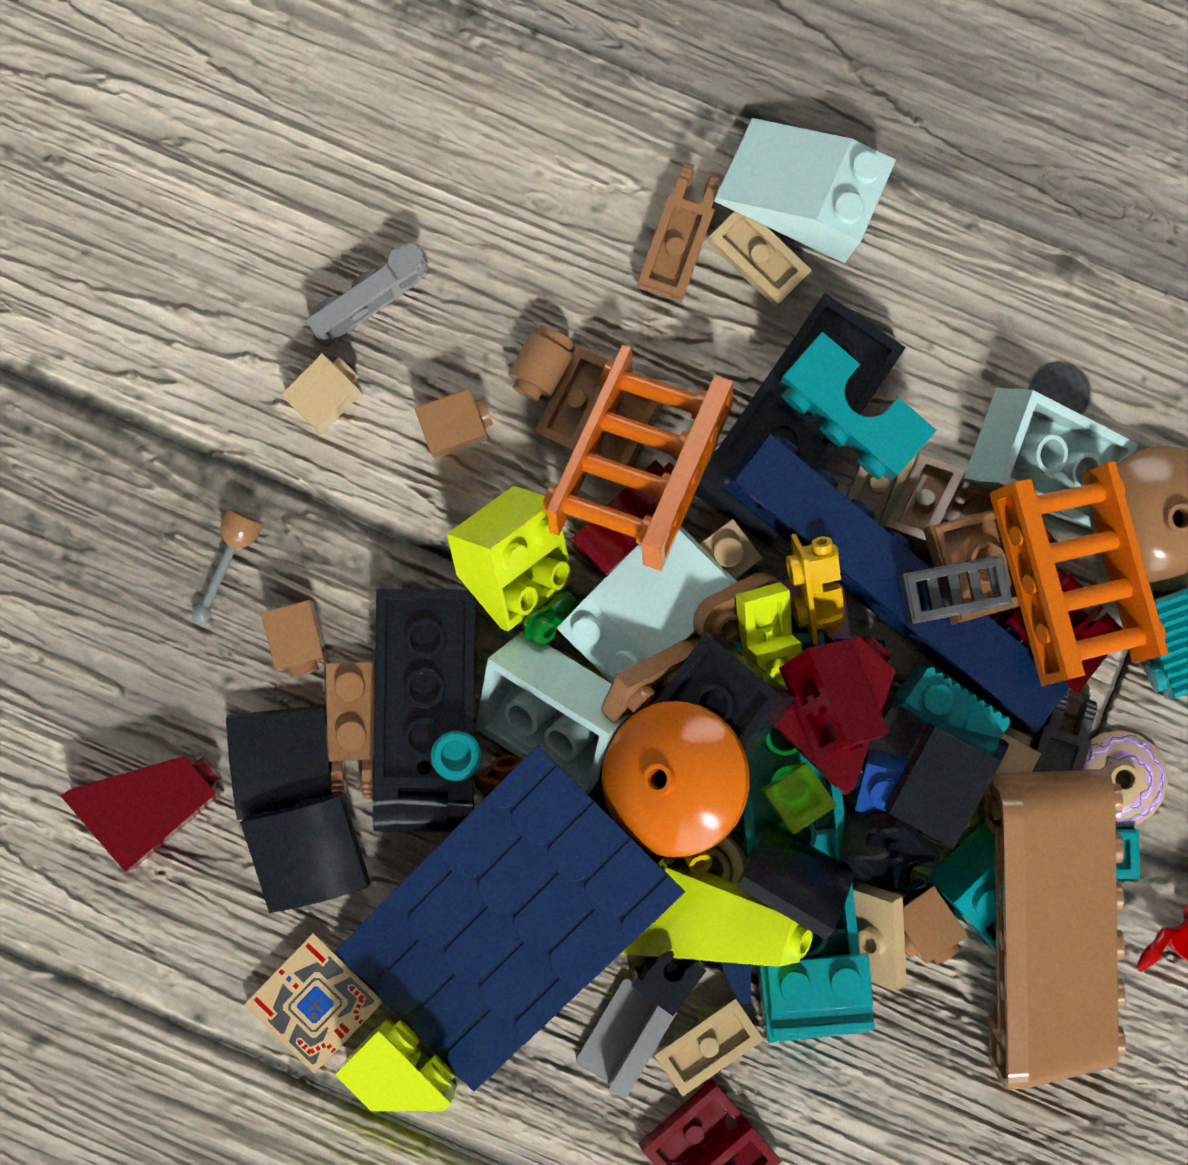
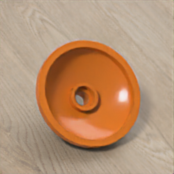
(703, 772)

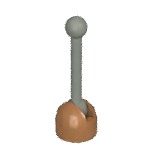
(237, 532)

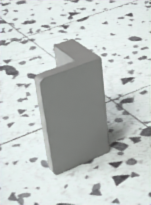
(624, 1038)

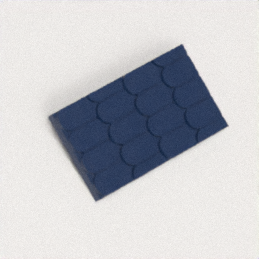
(508, 919)

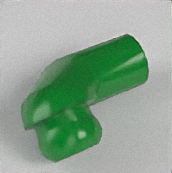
(543, 621)

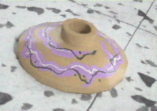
(1141, 759)

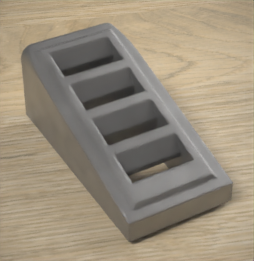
(998, 582)

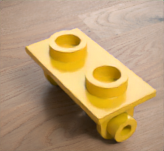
(809, 569)

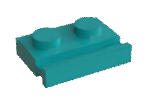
(821, 995)

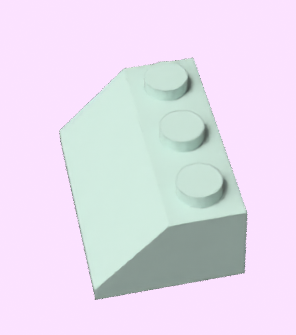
(548, 701)

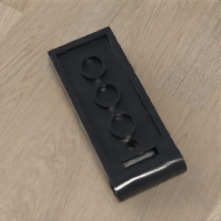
(772, 415)
(730, 686)
(421, 693)

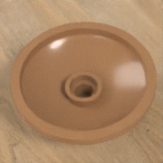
(1154, 490)

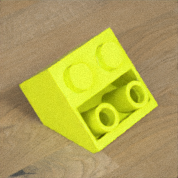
(510, 556)
(395, 1074)

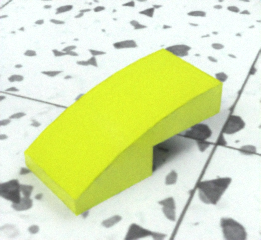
(767, 627)

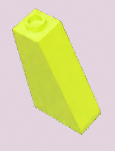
(721, 925)

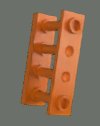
(671, 490)
(1037, 583)

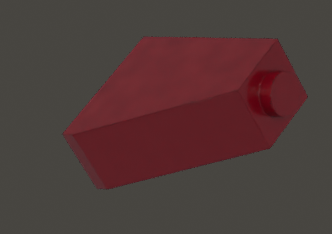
(608, 548)
(844, 769)
(145, 806)

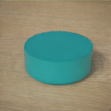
(456, 755)

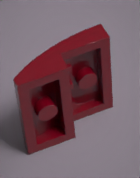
(707, 1132)

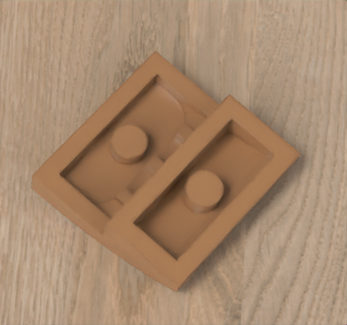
(573, 403)
(934, 496)

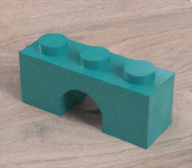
(882, 441)

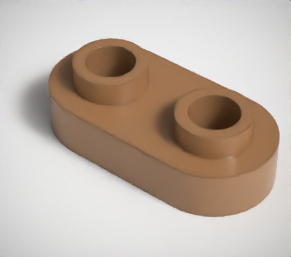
(721, 607)

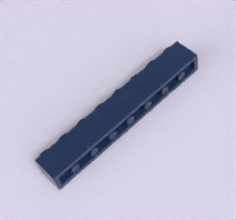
(974, 653)

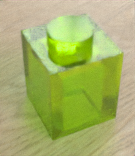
(798, 797)

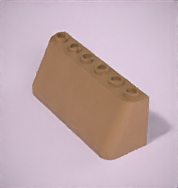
(1056, 925)

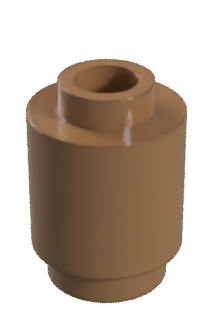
(541, 363)

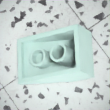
(806, 185)
(1044, 441)
(643, 608)

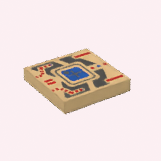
(313, 1002)

